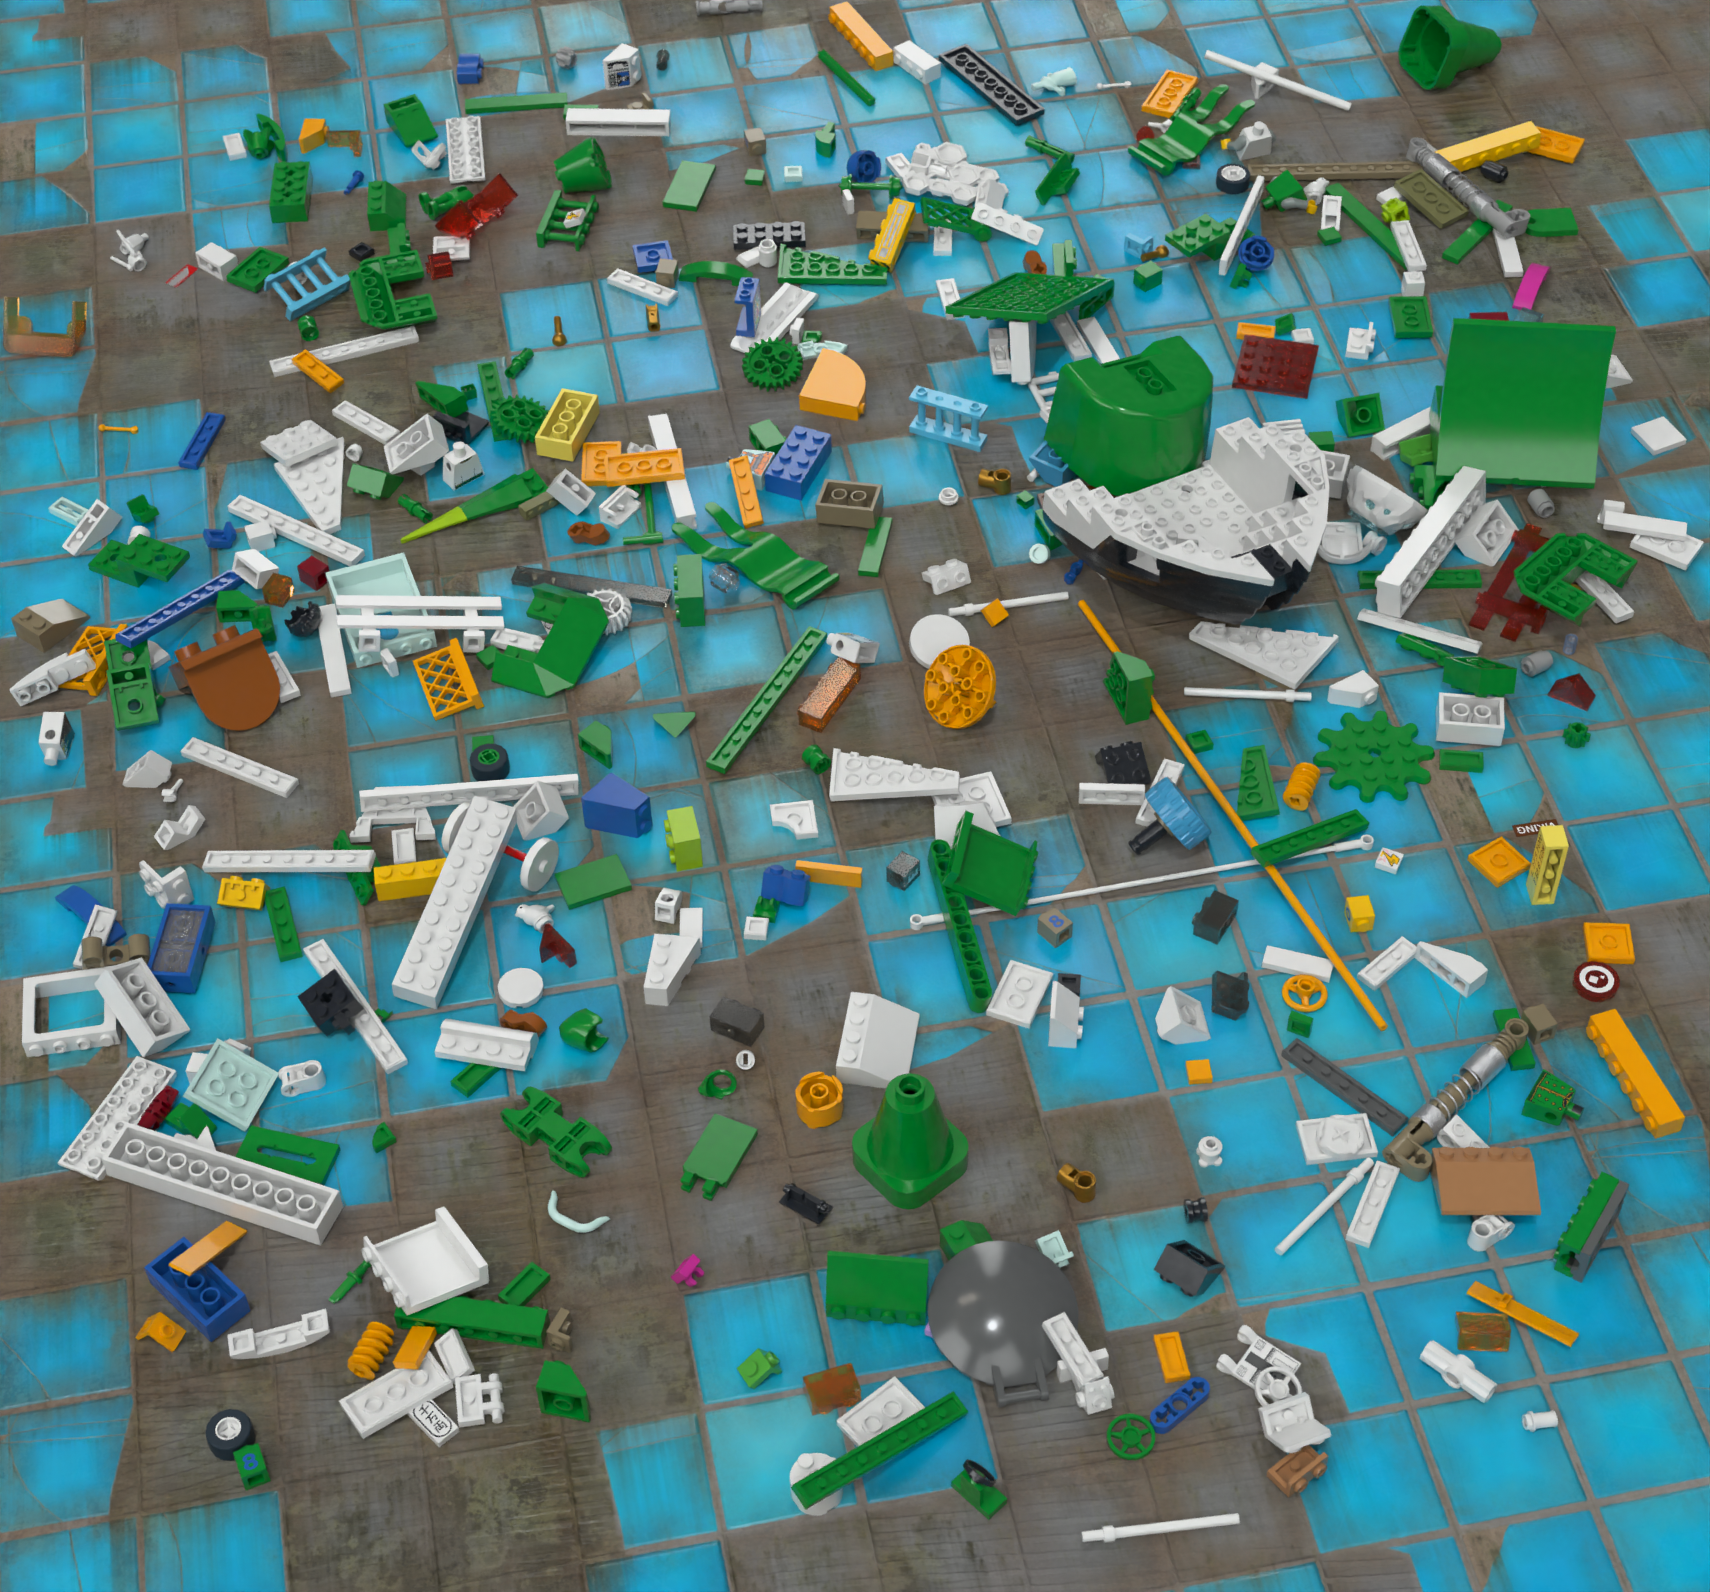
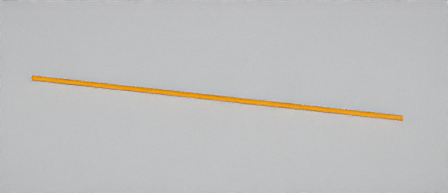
(1275, 875)

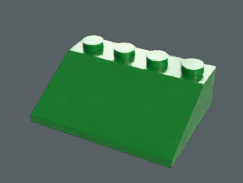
(877, 1288)

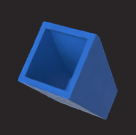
(617, 808)

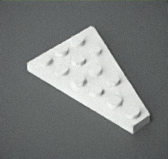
(318, 486)
(1277, 655)

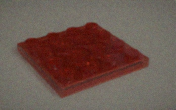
(1275, 366)

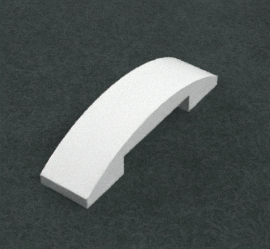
(999, 351)
(280, 1339)

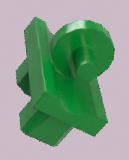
(262, 620)

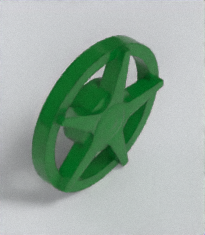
(1130, 1437)

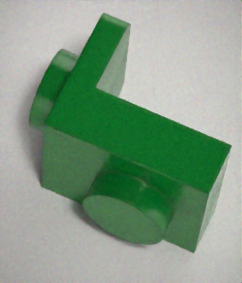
(141, 510)

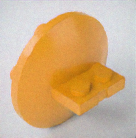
(960, 686)

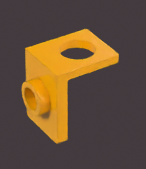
(162, 1330)

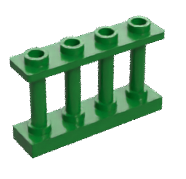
(554, 212)

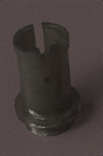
(662, 58)

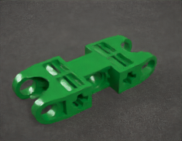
(566, 1140)

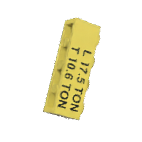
(1547, 865)

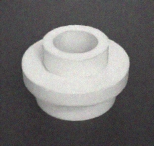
(948, 496)

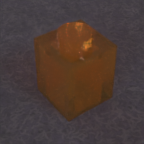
(278, 590)

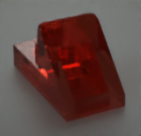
(555, 945)

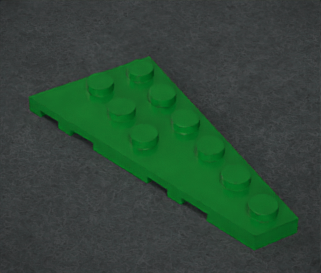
(822, 268)

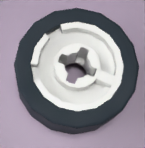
(1233, 178)

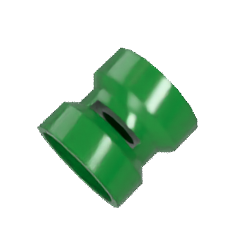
(308, 328)
(816, 759)

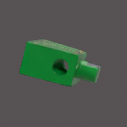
(1551, 1100)

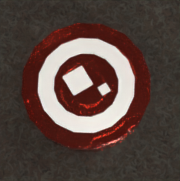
(1596, 981)

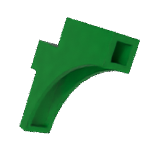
(1425, 485)

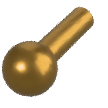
(1160, 251)
(559, 338)

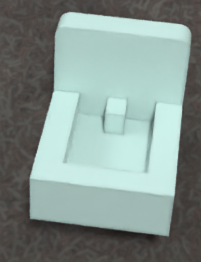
(1054, 1248)

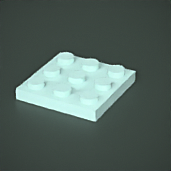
(231, 1085)

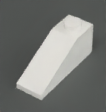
(93, 527)
(1454, 968)

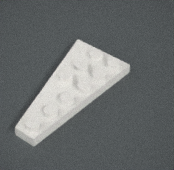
(879, 777)

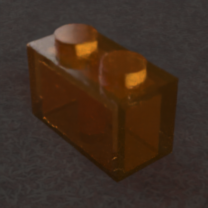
(831, 1389)

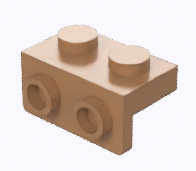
(1297, 1469)

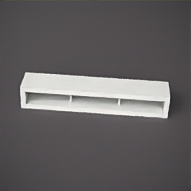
(618, 122)

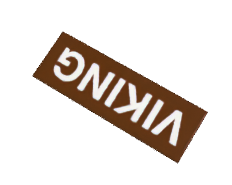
(1532, 828)

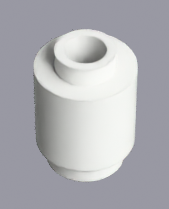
(767, 253)

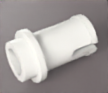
(1533, 1421)

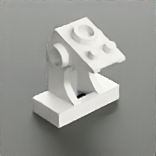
(1095, 1395)

